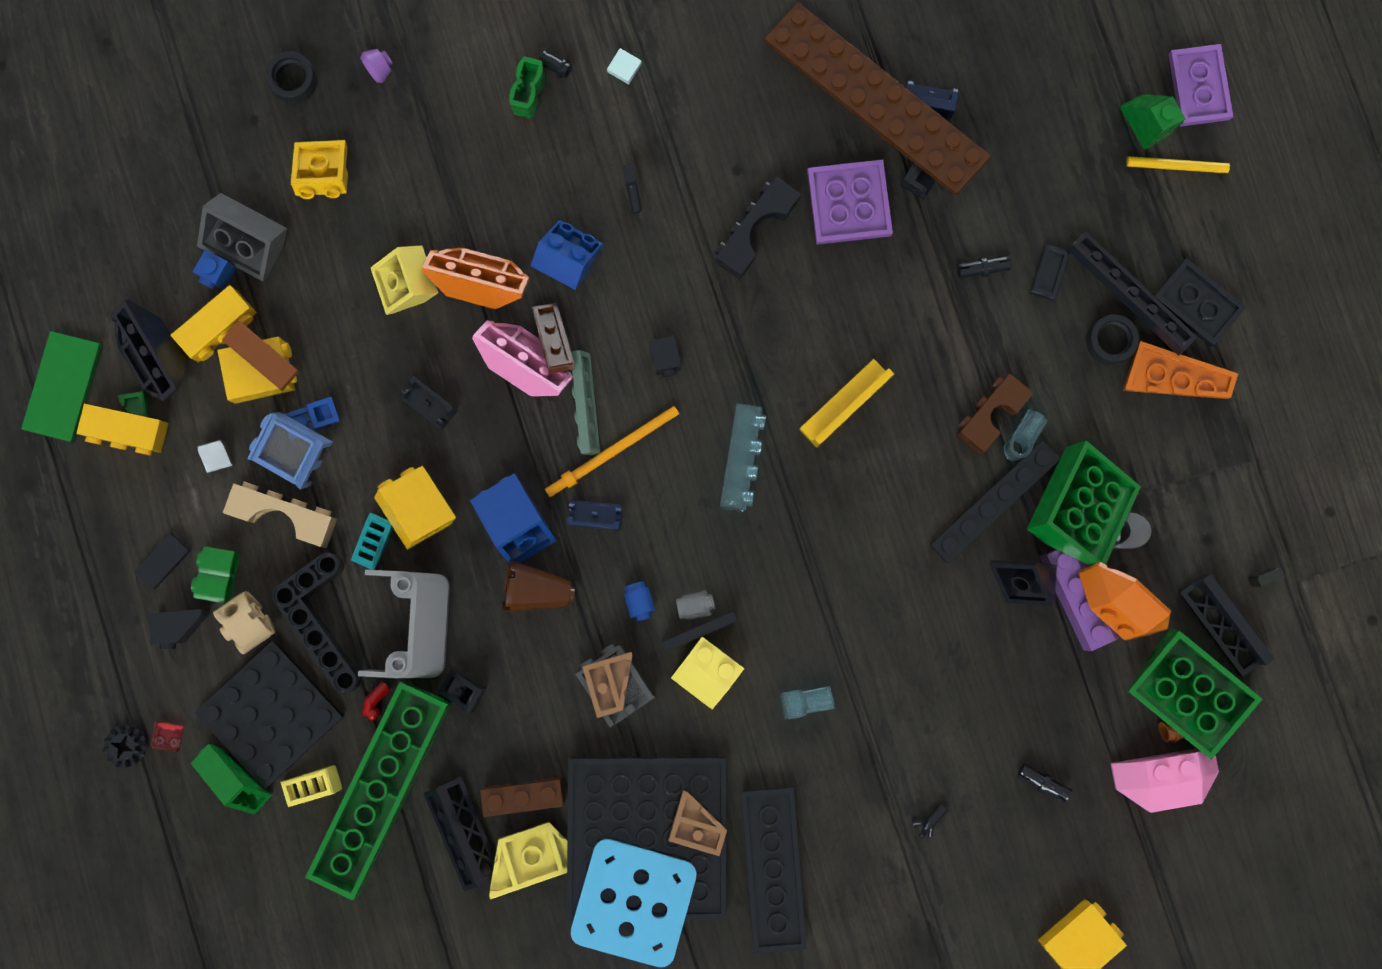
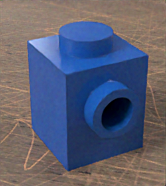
(214, 270)

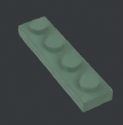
(585, 411)

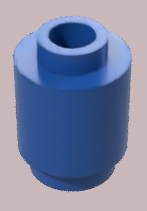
(639, 601)

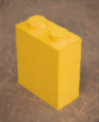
(246, 383)
(414, 506)
(1083, 938)

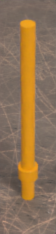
(570, 478)

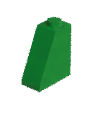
(1152, 117)
(230, 780)

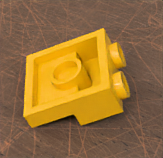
(319, 169)

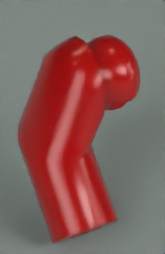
(372, 699)

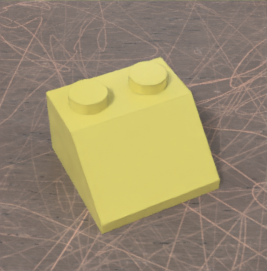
(402, 280)
(707, 673)

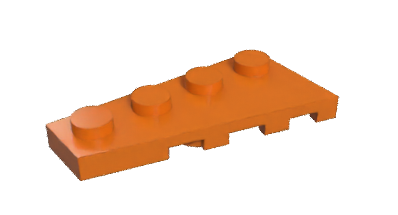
(1167, 373)

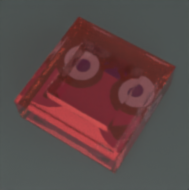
(167, 736)

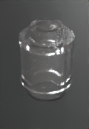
(695, 605)

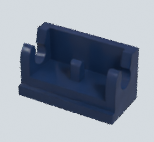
(938, 99)
(594, 515)

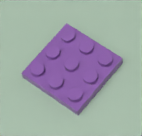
(849, 202)

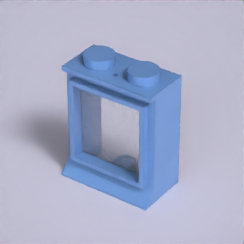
(288, 448)

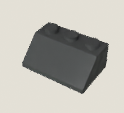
(240, 236)

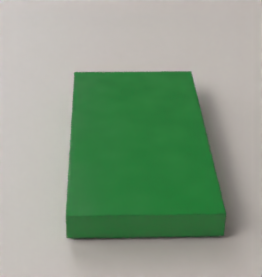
(62, 386)

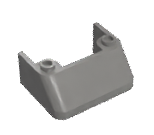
(426, 625)

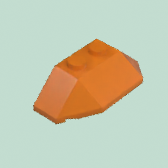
(475, 277)
(1123, 602)

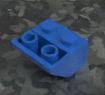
(566, 254)

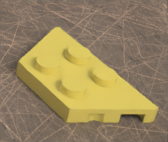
(528, 859)

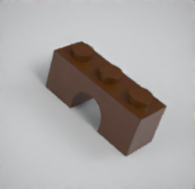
(1007, 395)
(522, 797)

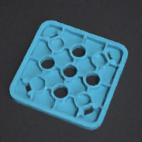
(657, 889)

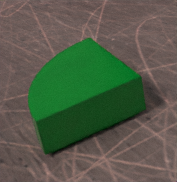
(135, 403)

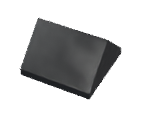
(1026, 581)

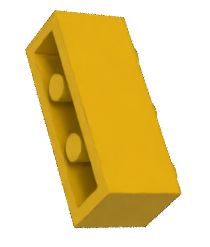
(210, 324)
(122, 429)

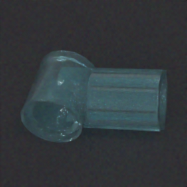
(1025, 434)
(799, 702)

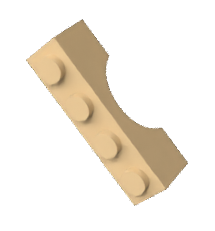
(310, 525)

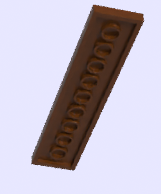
(877, 99)

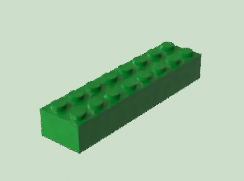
(378, 790)

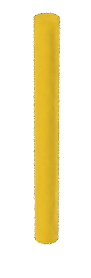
(1173, 164)

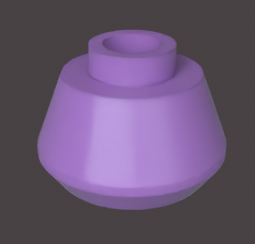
(377, 64)

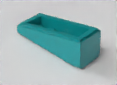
(364, 537)

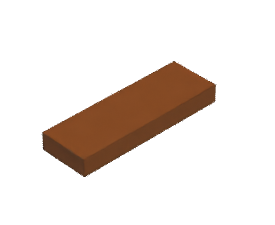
(260, 355)

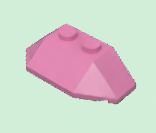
(518, 359)
(1166, 779)

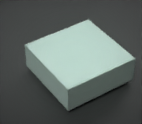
(624, 66)

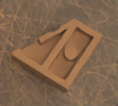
(608, 683)
(696, 827)

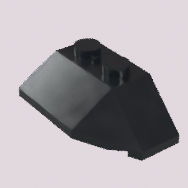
(148, 350)

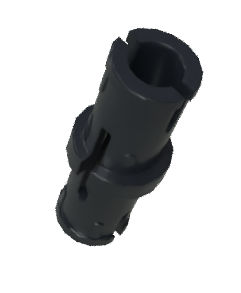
(984, 266)
(1044, 783)

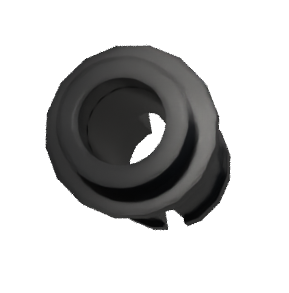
(556, 64)

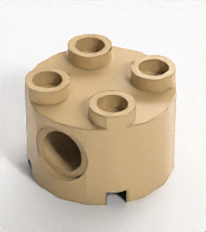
(244, 622)

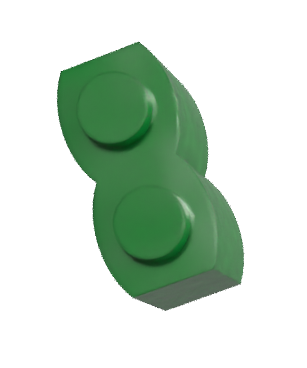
(525, 90)
(215, 574)

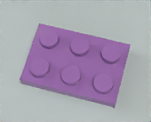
(1201, 84)

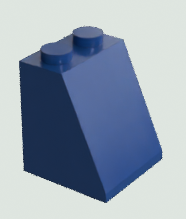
(512, 520)

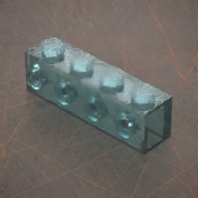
(741, 456)

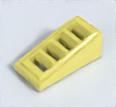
(327, 780)

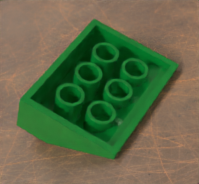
(1084, 505)
(1193, 693)

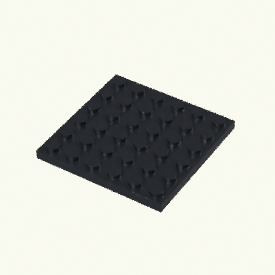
(637, 805)

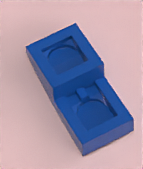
(316, 414)

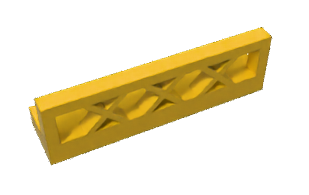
(845, 402)

